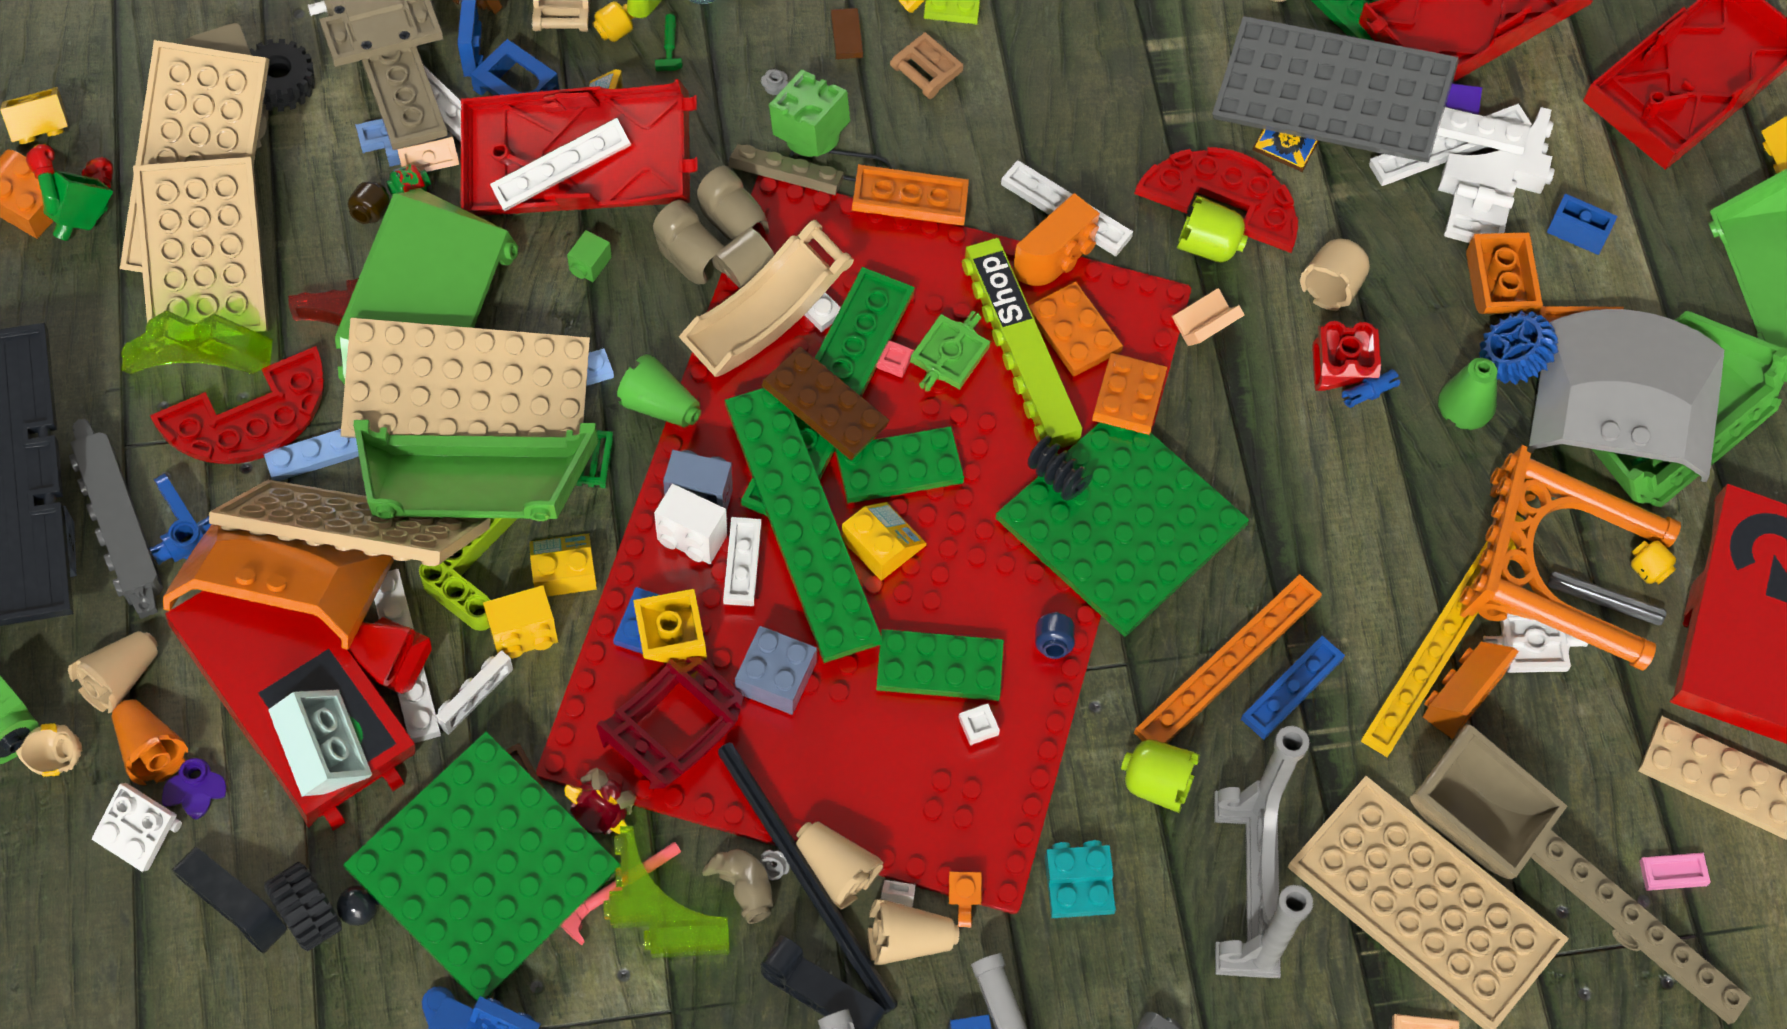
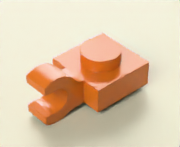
(965, 890)

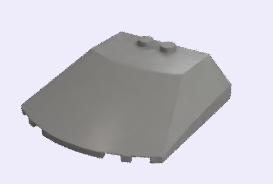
(1630, 388)

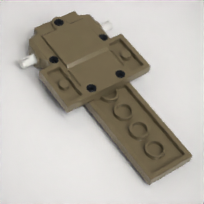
(385, 41)

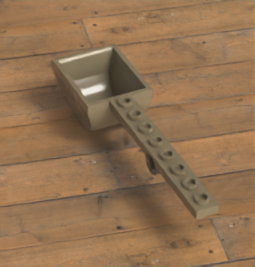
(1506, 817)

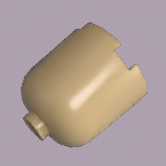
(1336, 274)

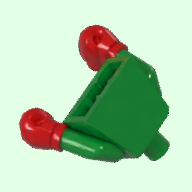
(71, 198)

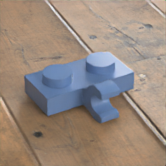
(374, 137)

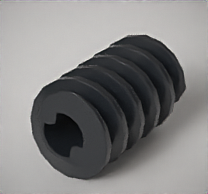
(1056, 469)

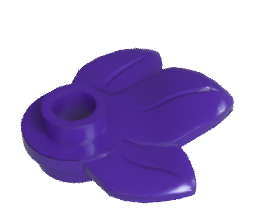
(194, 793)

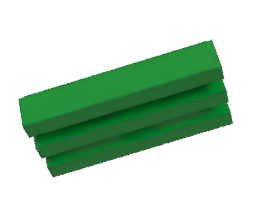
(592, 480)

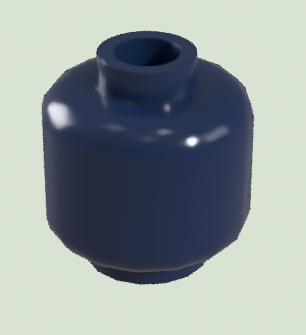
(1055, 635)

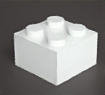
(690, 524)

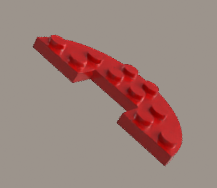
(1229, 179)
(253, 427)

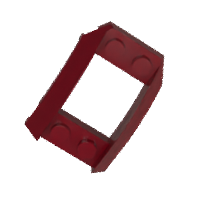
(644, 751)

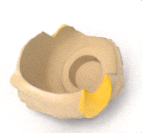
(50, 750)

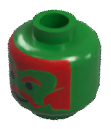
(407, 178)

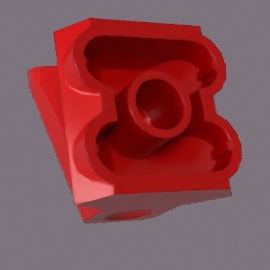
(1345, 355)
(390, 653)

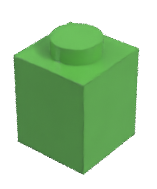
(589, 256)

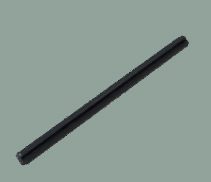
(807, 878)

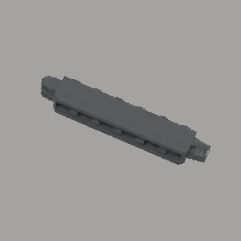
(117, 519)

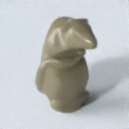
(750, 881)

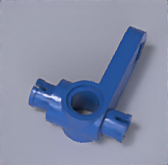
(184, 526)

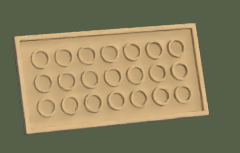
(195, 110)
(463, 380)
(345, 522)
(1428, 904)

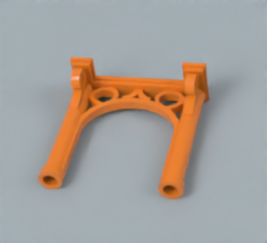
(1500, 593)

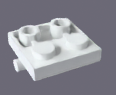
(1477, 212)
(135, 827)

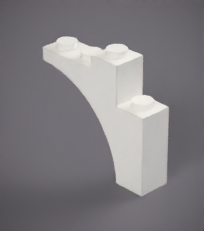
(1504, 169)

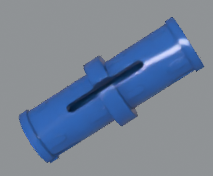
(1370, 388)

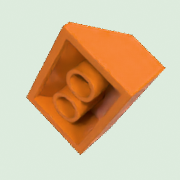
(1468, 686)

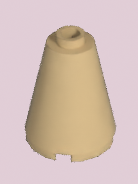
(113, 670)
(838, 862)
(907, 933)

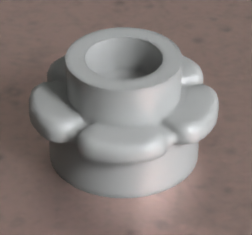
(774, 87)
(774, 871)

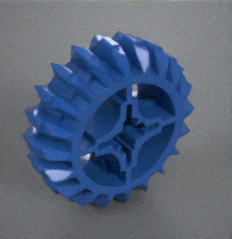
(1516, 341)

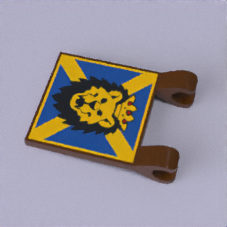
(1286, 148)

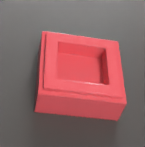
(895, 359)

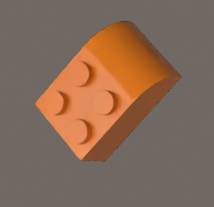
(21, 195)
(1056, 243)
(1503, 273)

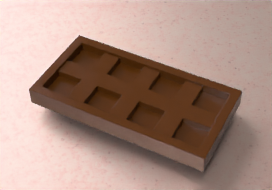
(825, 403)

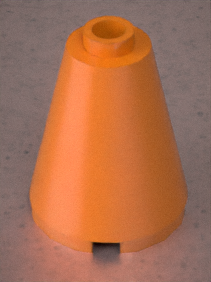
(146, 743)

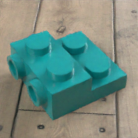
(1080, 880)

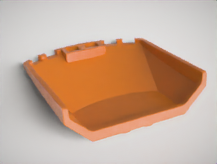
(285, 575)

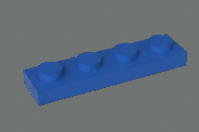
(1292, 687)

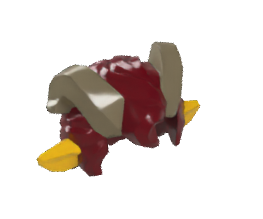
(600, 803)

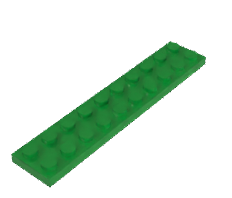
(852, 352)
(803, 525)

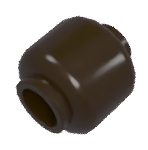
(368, 202)

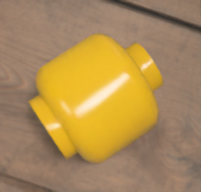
(613, 21)
(1653, 562)

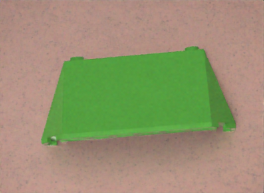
(1756, 243)
(426, 266)
(1747, 398)
(471, 473)

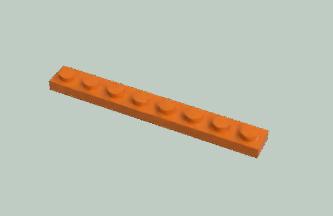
(1229, 662)

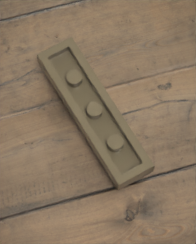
(786, 169)

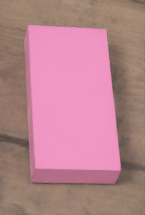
(1674, 871)

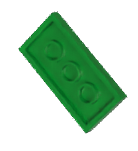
(901, 465)
(940, 665)

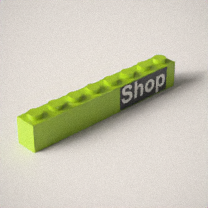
(1021, 343)

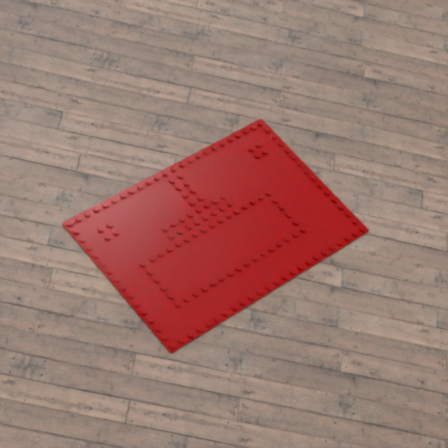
(857, 758)

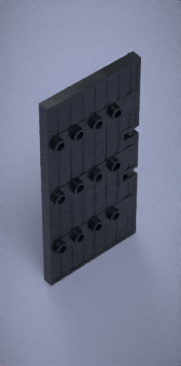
(32, 537)

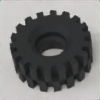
(293, 86)

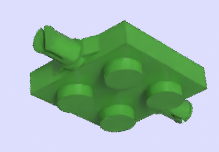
(950, 351)

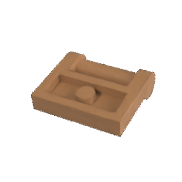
(932, 59)

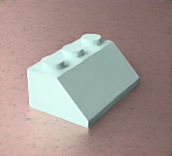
(319, 741)

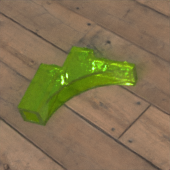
(209, 341)
(641, 903)

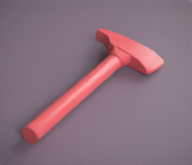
(573, 923)

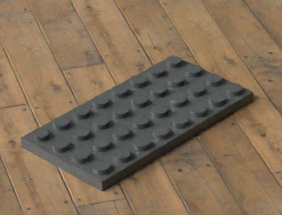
(1336, 88)

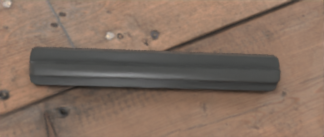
(1607, 598)

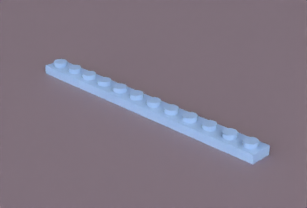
(333, 449)

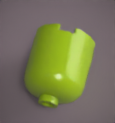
(1212, 231)
(1160, 773)

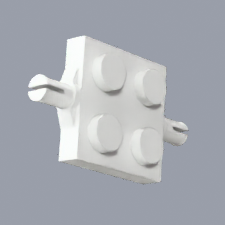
(1538, 645)

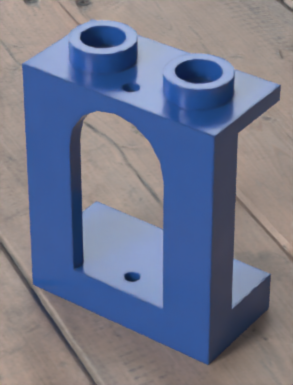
(488, 73)

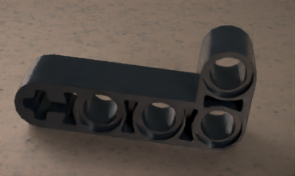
(230, 899)
(815, 987)

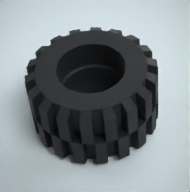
(303, 906)

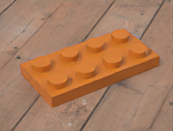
(910, 195)

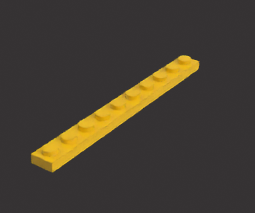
(1424, 668)

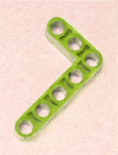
(452, 580)

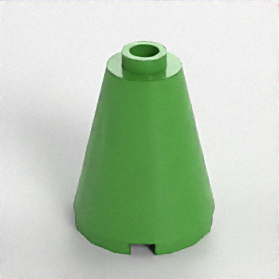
(657, 393)
(1470, 395)

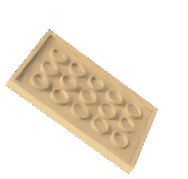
(201, 240)

